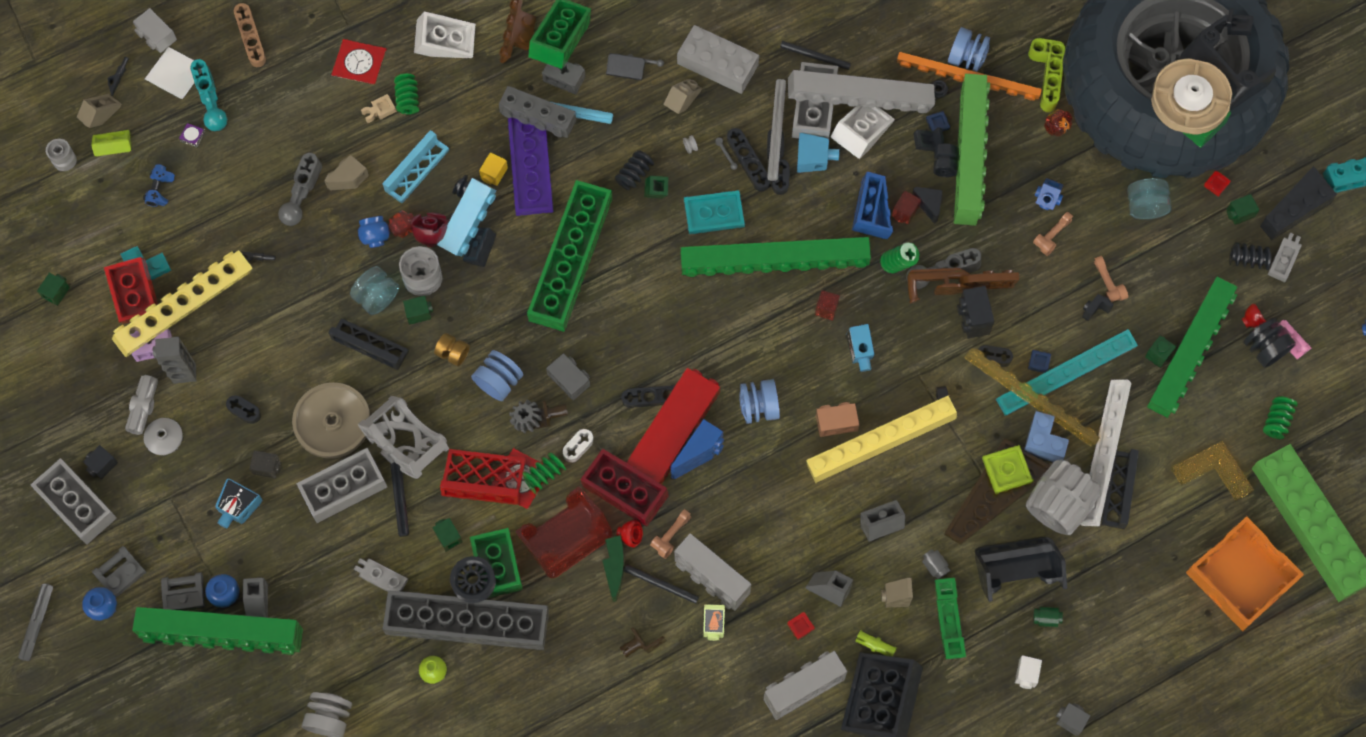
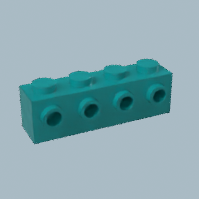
(1346, 175)

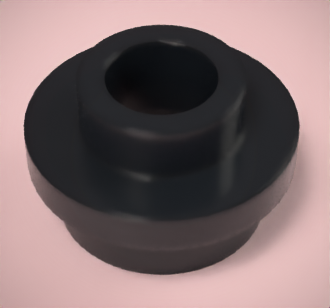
(941, 85)

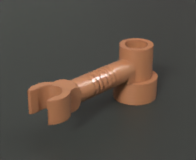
(1045, 243)
(1114, 292)
(662, 544)

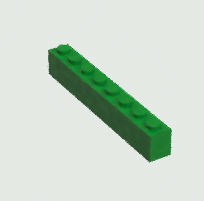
(1192, 346)

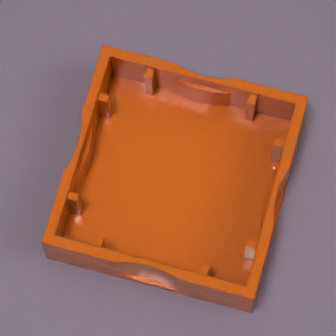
(1244, 573)

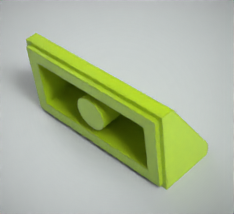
(111, 143)

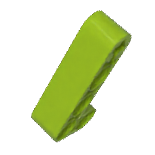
(1050, 76)

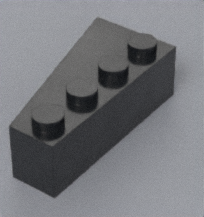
(1304, 200)

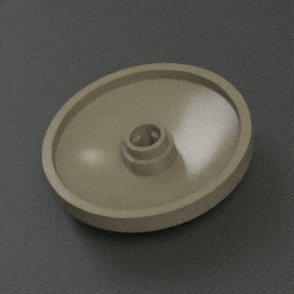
(329, 420)

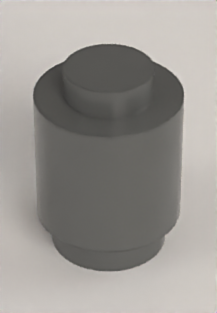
(935, 564)

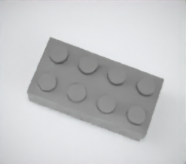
(717, 59)
(810, 116)
(341, 485)
(73, 501)
(712, 572)
(805, 684)

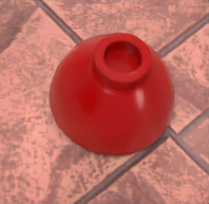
(1253, 317)
(631, 533)

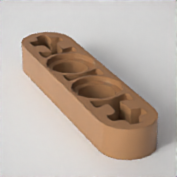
(249, 35)

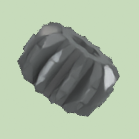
(521, 412)

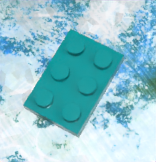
(714, 212)

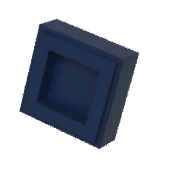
(938, 120)
(1039, 361)

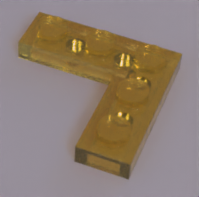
(1225, 465)

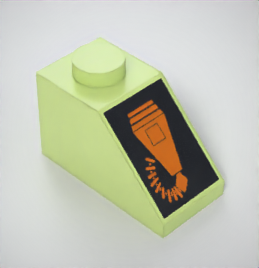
(714, 621)

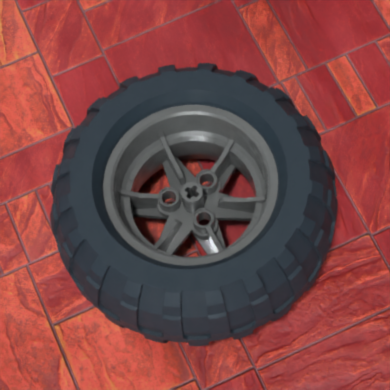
(1119, 108)

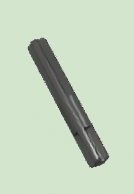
(35, 622)

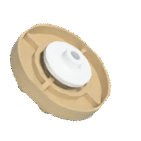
(1191, 96)

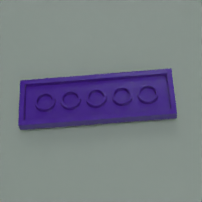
(530, 169)

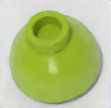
(432, 669)

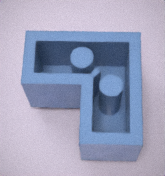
(1041, 442)

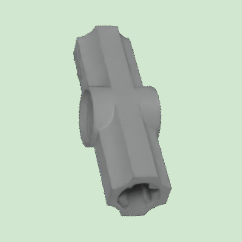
(141, 405)

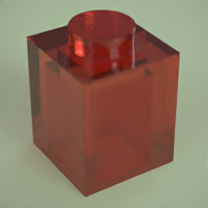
(906, 207)
(827, 305)

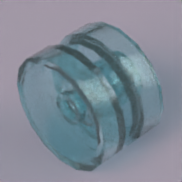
(1149, 198)
(374, 290)

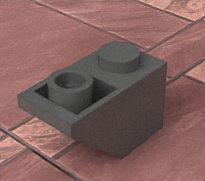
(830, 586)
(255, 597)

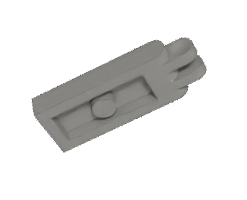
(1285, 258)
(381, 576)

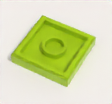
(1007, 469)

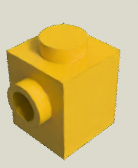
(493, 169)

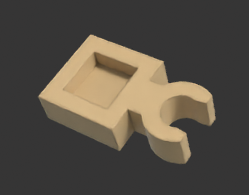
(381, 107)

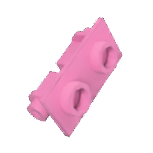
(1301, 346)

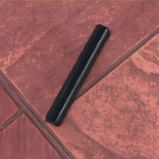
(399, 499)

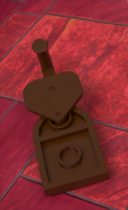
(991, 280)

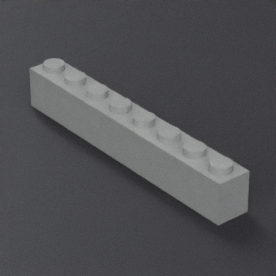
(860, 91)

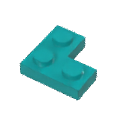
(156, 265)

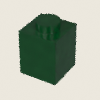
(656, 187)
(1242, 209)
(53, 288)
(417, 310)
(1160, 351)
(447, 534)

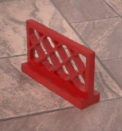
(482, 492)

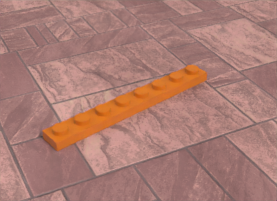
(958, 74)

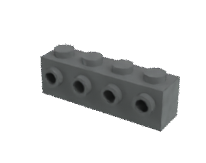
(537, 112)

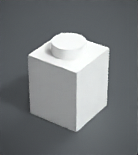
(1028, 672)

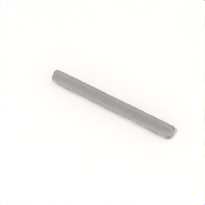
(776, 130)

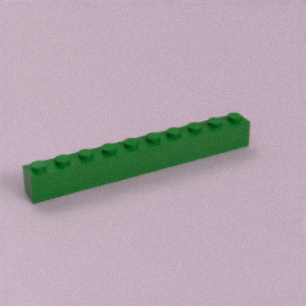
(775, 256)

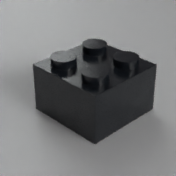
(975, 312)

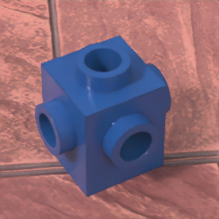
(1049, 194)

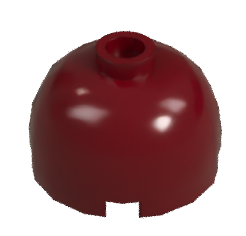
(429, 229)

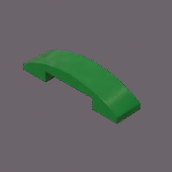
(949, 618)

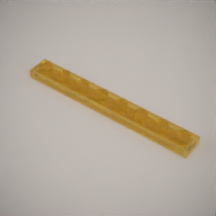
(1038, 401)

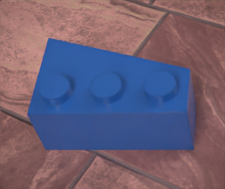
(872, 209)

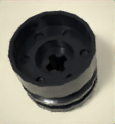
(1272, 345)

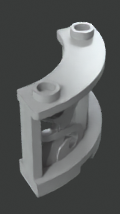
(409, 464)

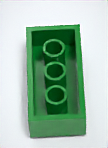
(559, 33)

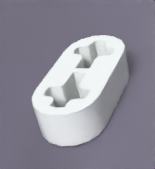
(581, 448)

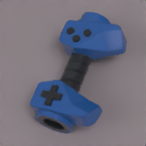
(158, 174)

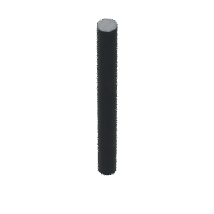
(816, 55)
(661, 584)

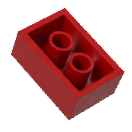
(130, 288)

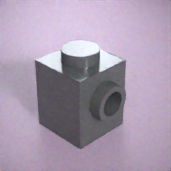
(1072, 718)

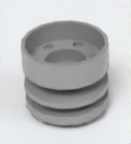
(420, 271)
(327, 713)

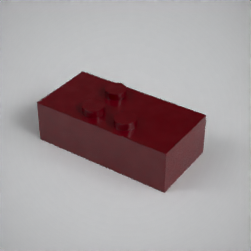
(624, 487)

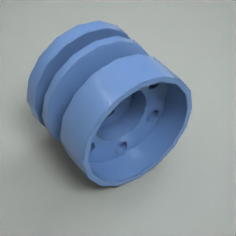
(968, 50)
(498, 373)
(759, 401)

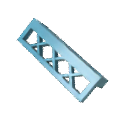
(409, 164)

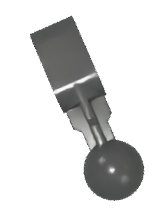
(290, 212)
(966, 256)

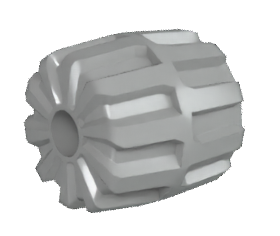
(1063, 497)

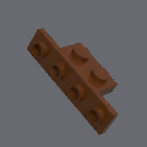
(518, 30)

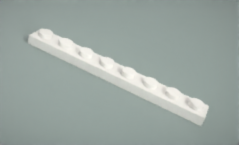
(1107, 445)

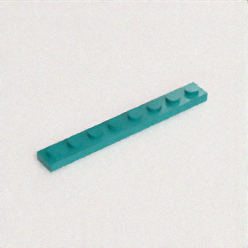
(1071, 370)

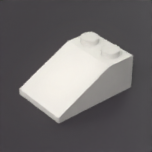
(444, 36)
(861, 129)

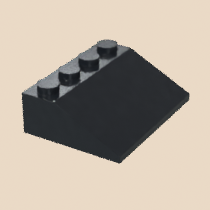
(882, 696)

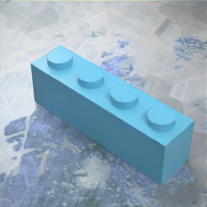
(467, 217)

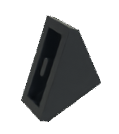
(930, 201)

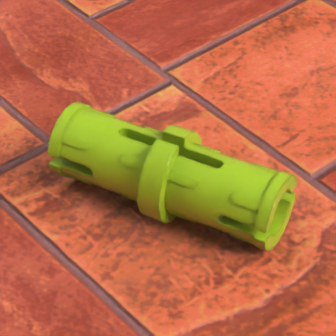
(875, 644)

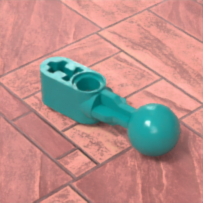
(214, 118)

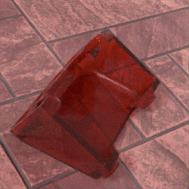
(567, 535)

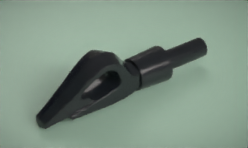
(117, 77)
(256, 256)

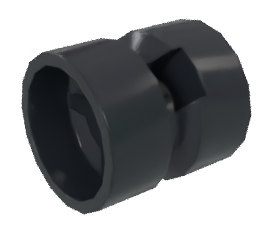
(946, 160)

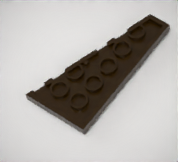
(984, 505)

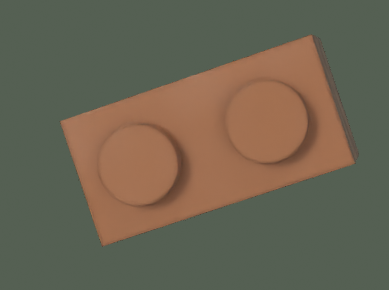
(837, 419)

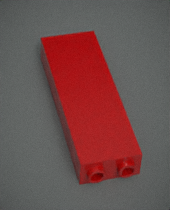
(674, 425)

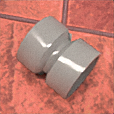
(61, 154)

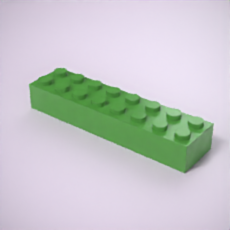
(972, 150)
(1313, 521)

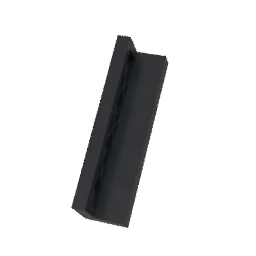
(367, 348)
(1127, 490)

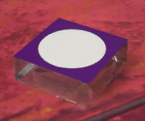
(192, 135)

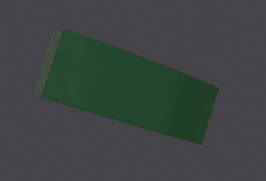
(614, 565)

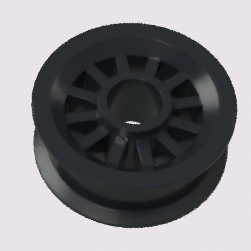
(467, 596)

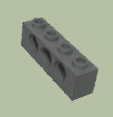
(175, 359)

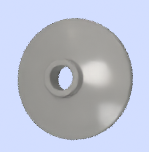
(166, 444)

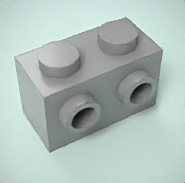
(154, 30)

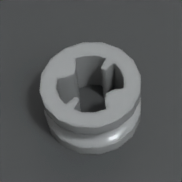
(690, 144)

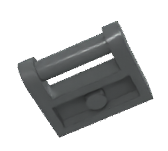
(123, 576)
(183, 598)

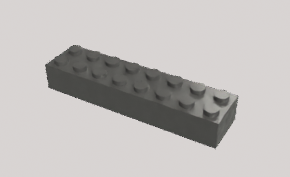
(458, 621)

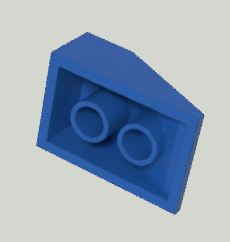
(699, 449)

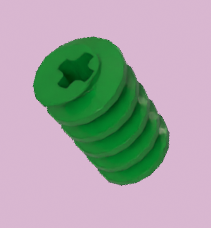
(406, 94)
(899, 258)
(1277, 417)
(543, 471)

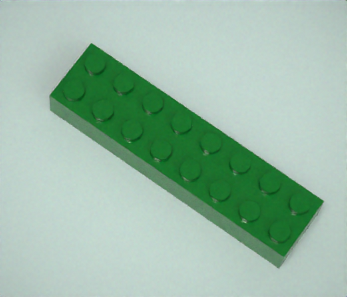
(570, 256)
(218, 630)

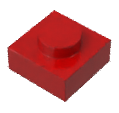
(1217, 183)
(801, 626)

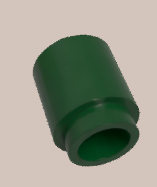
(1047, 616)

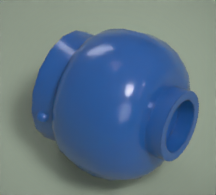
(373, 231)
(222, 590)
(99, 603)

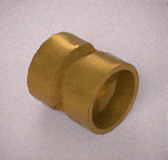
(453, 350)

